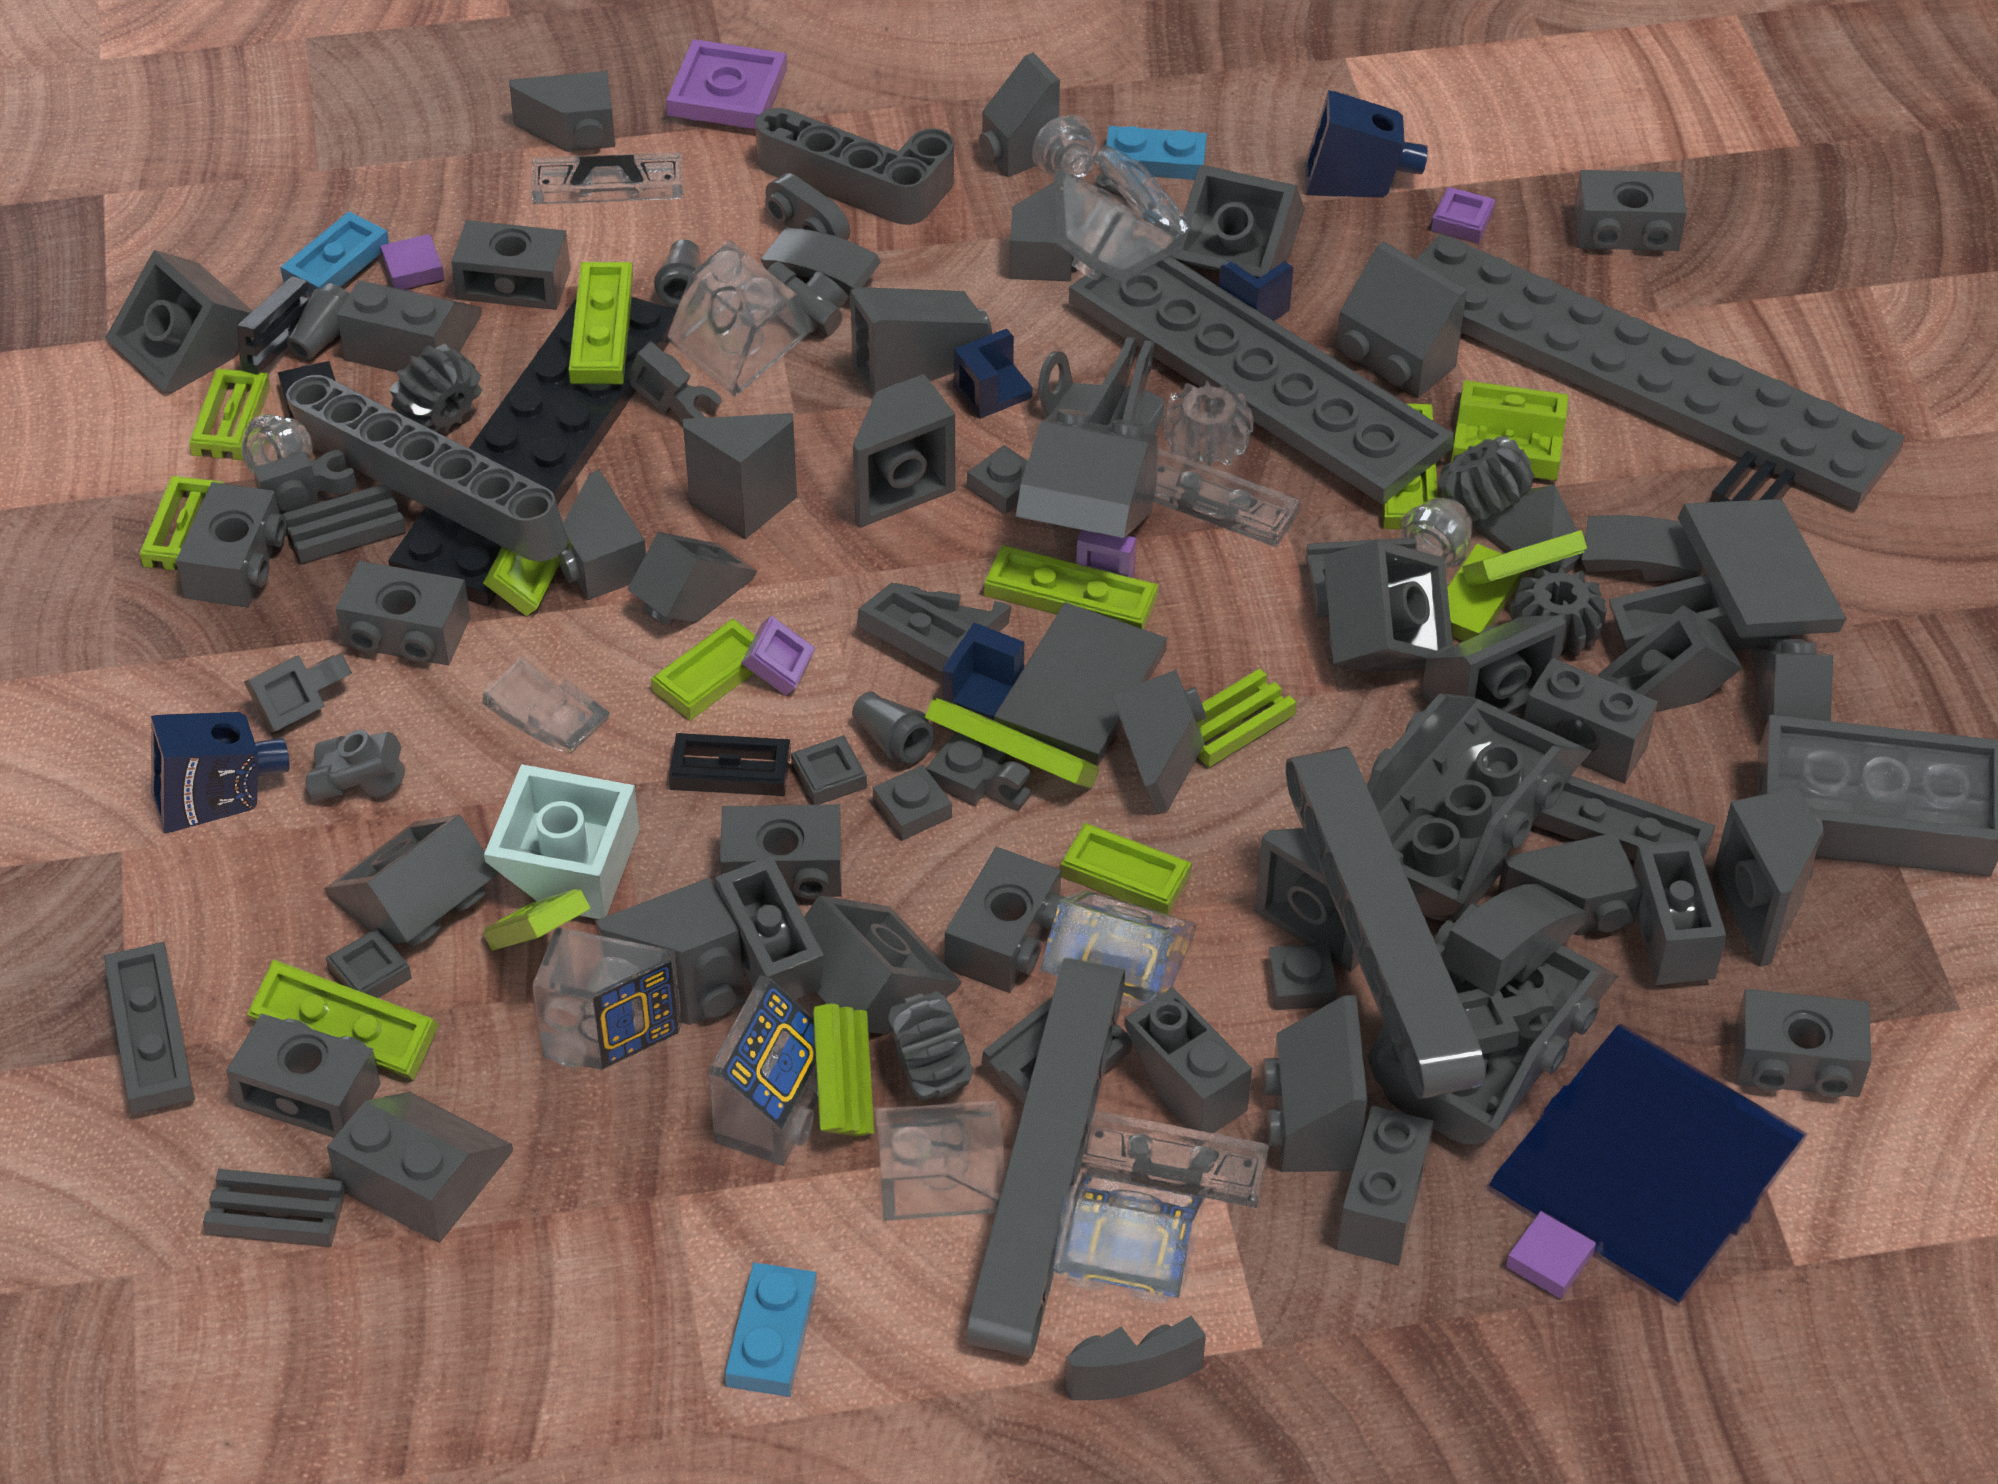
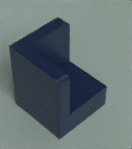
(1267, 294)
(988, 375)
(982, 670)

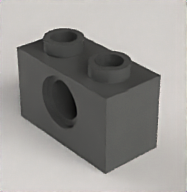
(1629, 210)
(511, 264)
(230, 544)
(403, 613)
(1594, 715)
(799, 837)
(1678, 913)
(1003, 920)
(771, 928)
(1802, 1043)
(271, 1082)
(1385, 1185)

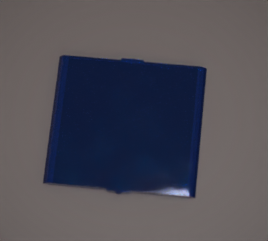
(1649, 1161)

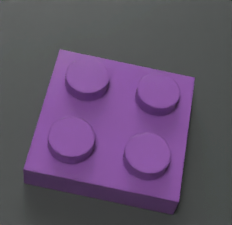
(726, 83)

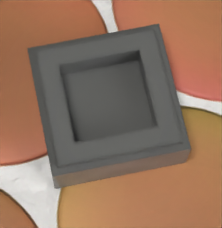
(829, 770)
(369, 965)

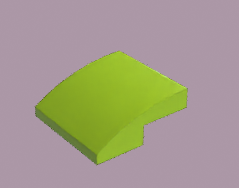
(1524, 415)

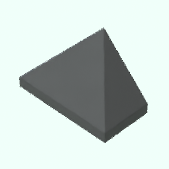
(1533, 519)

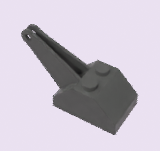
(1095, 472)

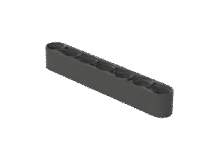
(430, 468)
(1385, 924)
(1046, 1158)

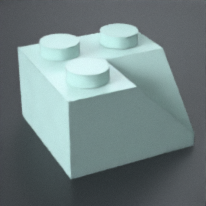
(565, 835)

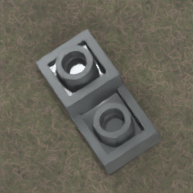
(814, 252)
(1642, 543)
(1118, 1368)

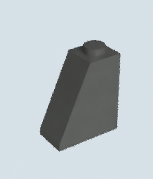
(910, 333)

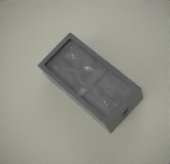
(1889, 791)

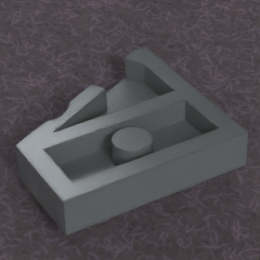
(925, 622)

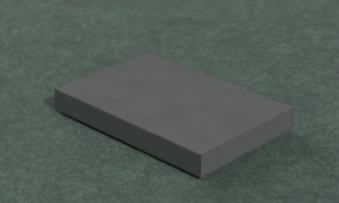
(1761, 568)
(1071, 679)

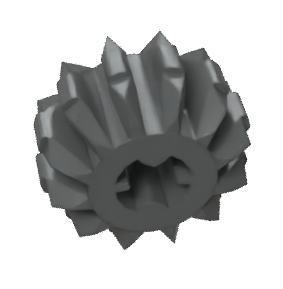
(436, 388)
(1487, 477)
(1565, 596)
(930, 1045)

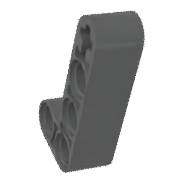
(857, 171)

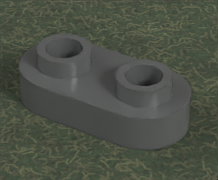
(803, 207)

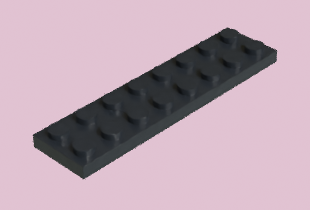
(540, 432)

